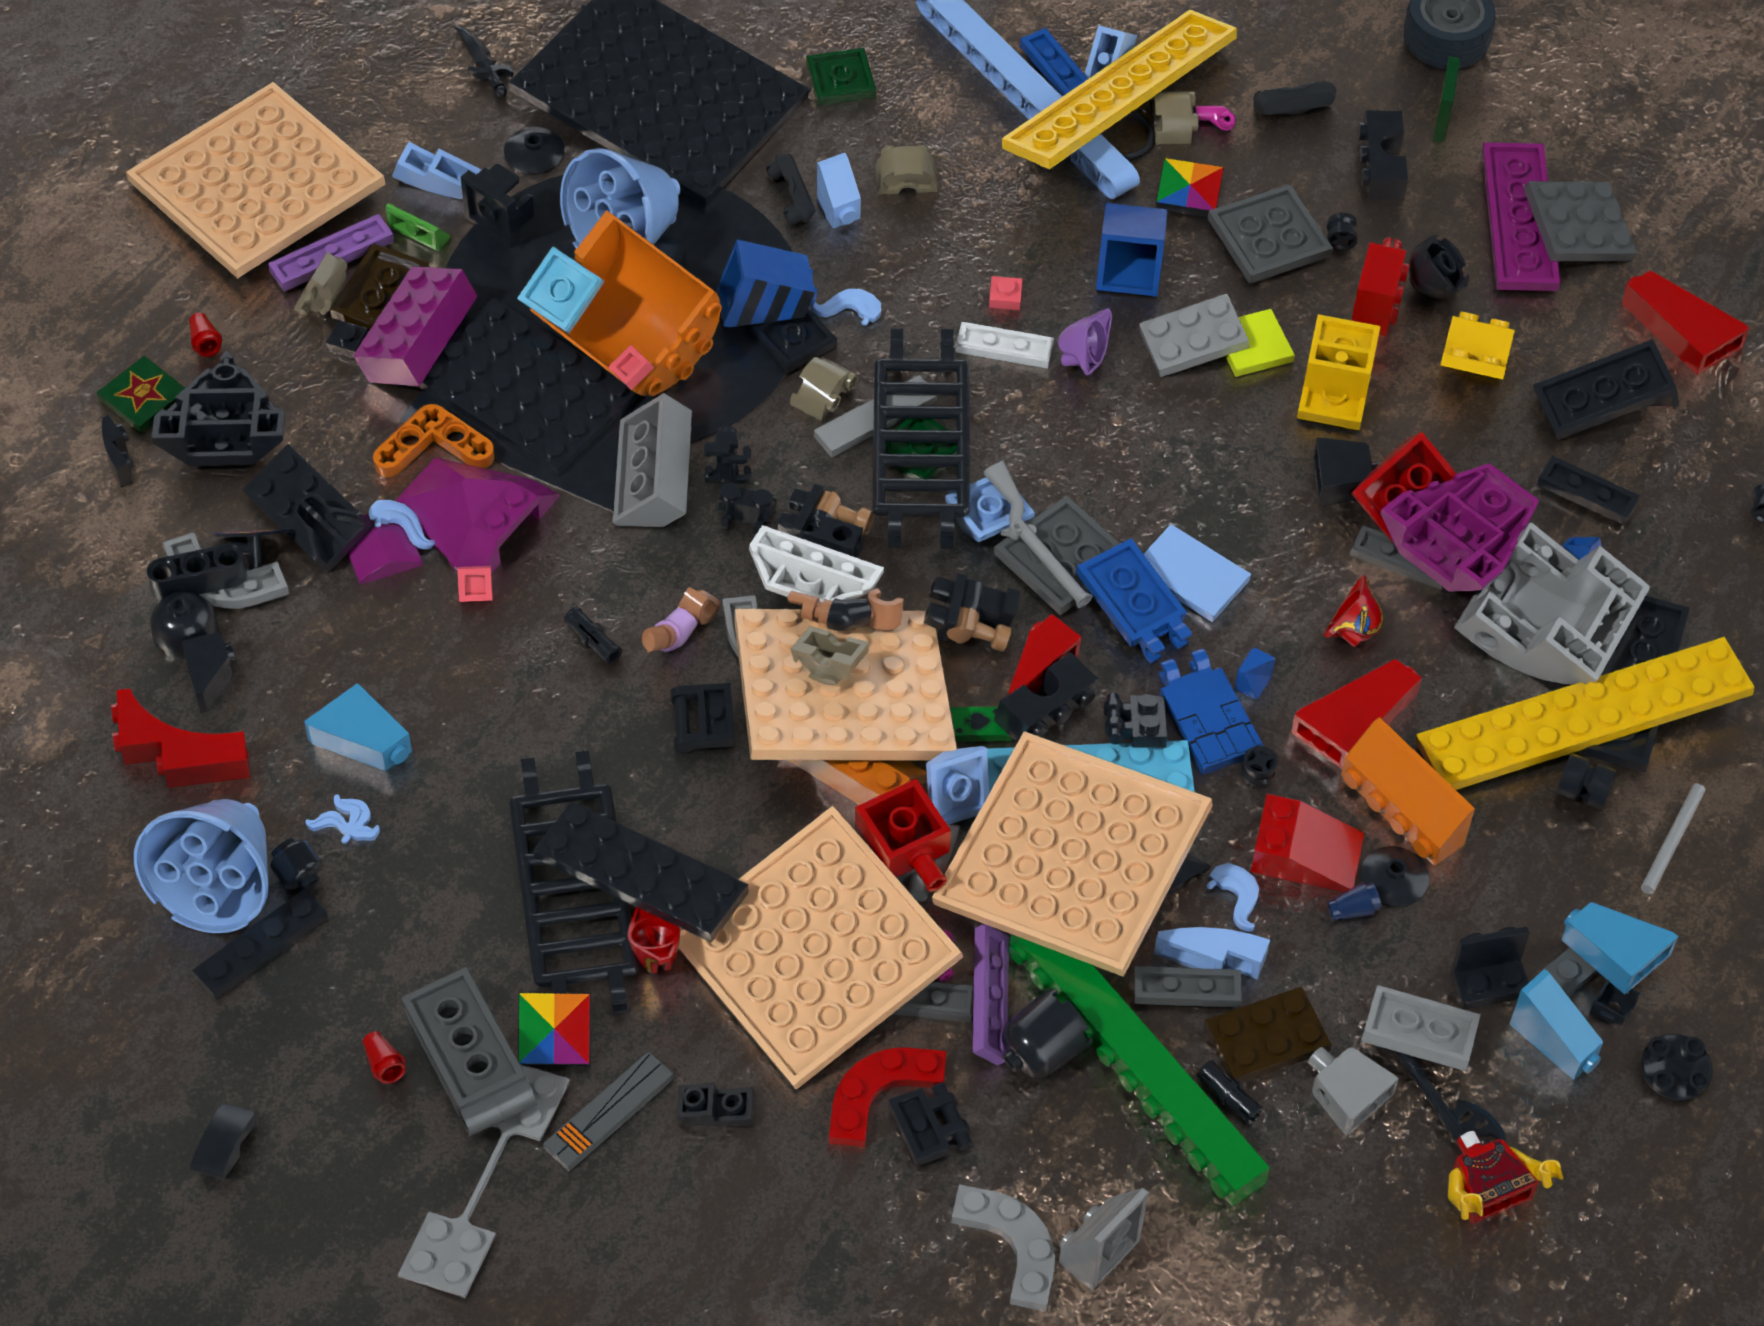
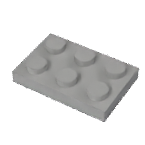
(1194, 335)
(1421, 1028)

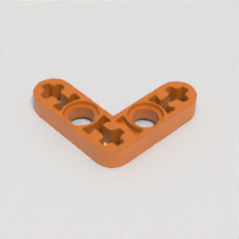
(434, 432)

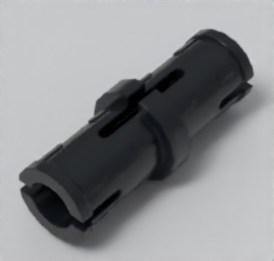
(592, 635)
(1230, 1092)

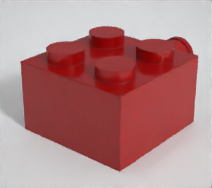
(1380, 285)
(905, 832)

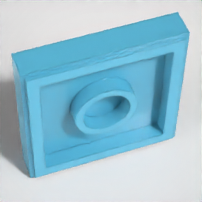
(560, 290)

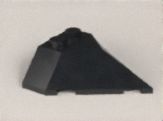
(220, 419)

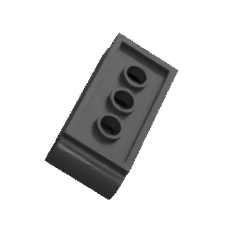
(468, 1051)

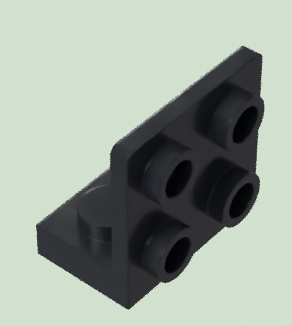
(1490, 967)

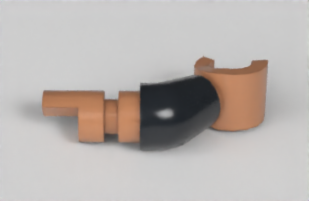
(851, 614)

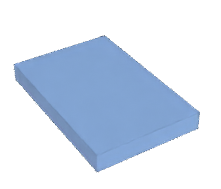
(1196, 572)

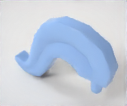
(861, 301)
(395, 512)
(1242, 884)

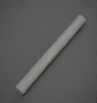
(1673, 838)

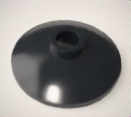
(534, 150)
(1395, 888)

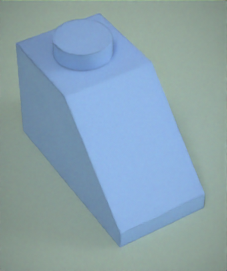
(1107, 47)
(838, 191)

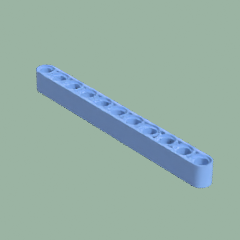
(1024, 87)

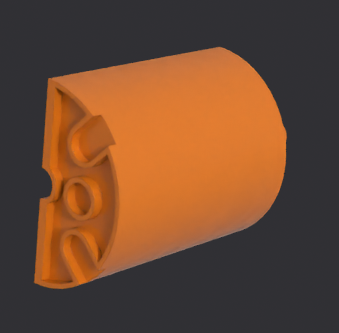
(642, 304)

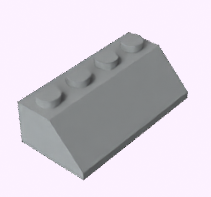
(653, 464)

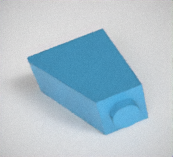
(359, 730)
(1617, 944)
(1556, 1026)

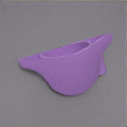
(1086, 341)

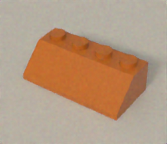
(862, 778)
(1408, 792)

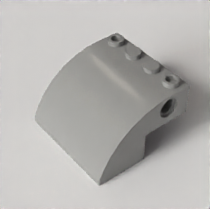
(1554, 611)

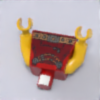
(1495, 1177)

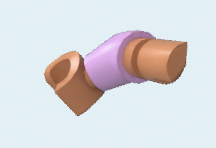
(677, 627)

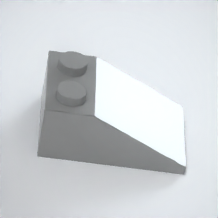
(1104, 1237)

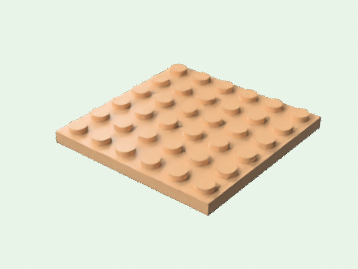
(255, 179)
(882, 711)
(1073, 853)
(820, 948)

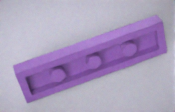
(347, 244)
(990, 992)

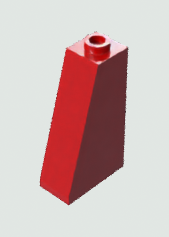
(1684, 322)
(1343, 716)

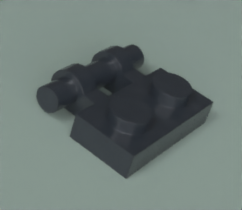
(1146, 717)
(920, 1127)

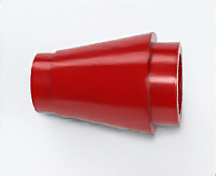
(204, 336)
(384, 1059)

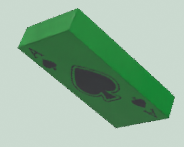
(976, 725)

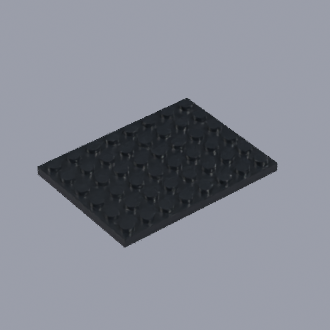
(660, 91)

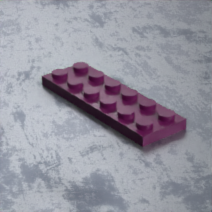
(1515, 237)

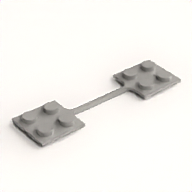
(452, 1249)

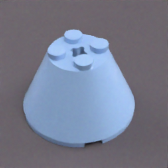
(626, 187)
(206, 865)

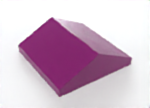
(383, 553)

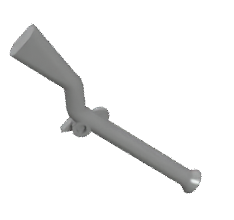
(1003, 482)

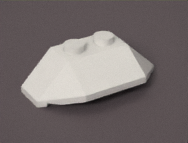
(809, 568)

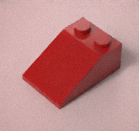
(1406, 468)
(1306, 845)

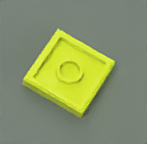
(1266, 345)

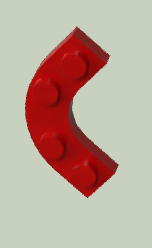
(873, 1076)

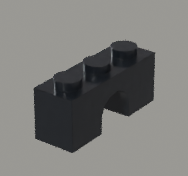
(1381, 136)
(1068, 688)

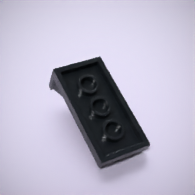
(1607, 389)
(307, 503)

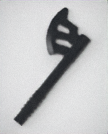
(1451, 1118)

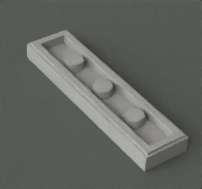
(858, 423)

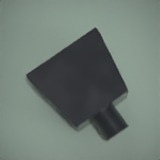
(1340, 469)

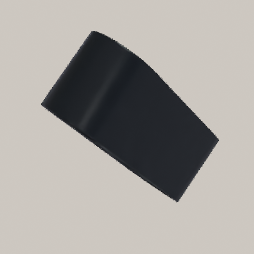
(197, 571)

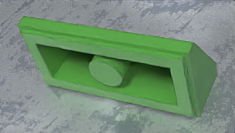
(416, 228)

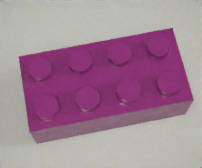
(415, 326)

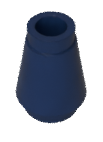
(1356, 902)

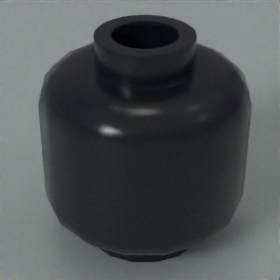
(296, 864)

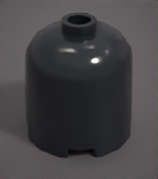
(1044, 1036)

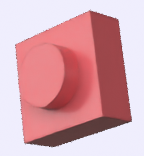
(1005, 293)
(630, 367)
(475, 583)

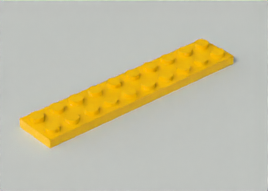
(1118, 89)
(1585, 714)

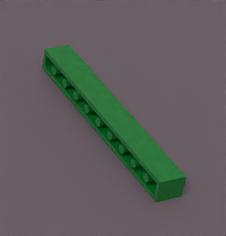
(1149, 1072)

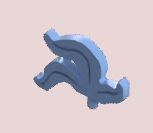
(355, 828)

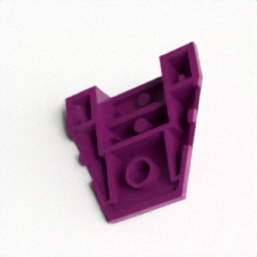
(473, 509)
(1461, 527)

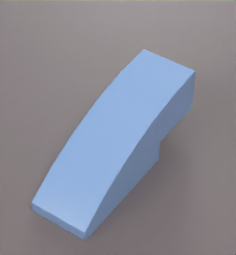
(432, 172)
(1213, 949)

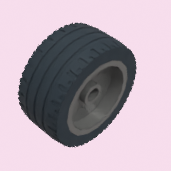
(1449, 29)

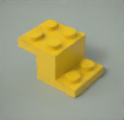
(1478, 345)
(1338, 372)

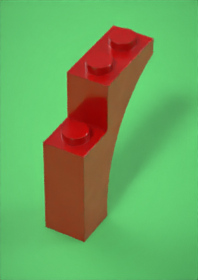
(180, 754)

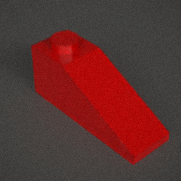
(1045, 646)

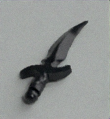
(488, 69)

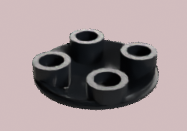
(1677, 1066)

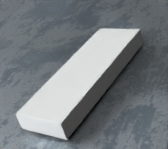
(1004, 345)

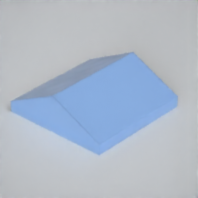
(988, 511)
(958, 783)

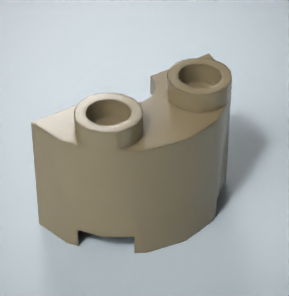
(1174, 117)
(905, 168)
(323, 286)
(822, 387)
(826, 656)

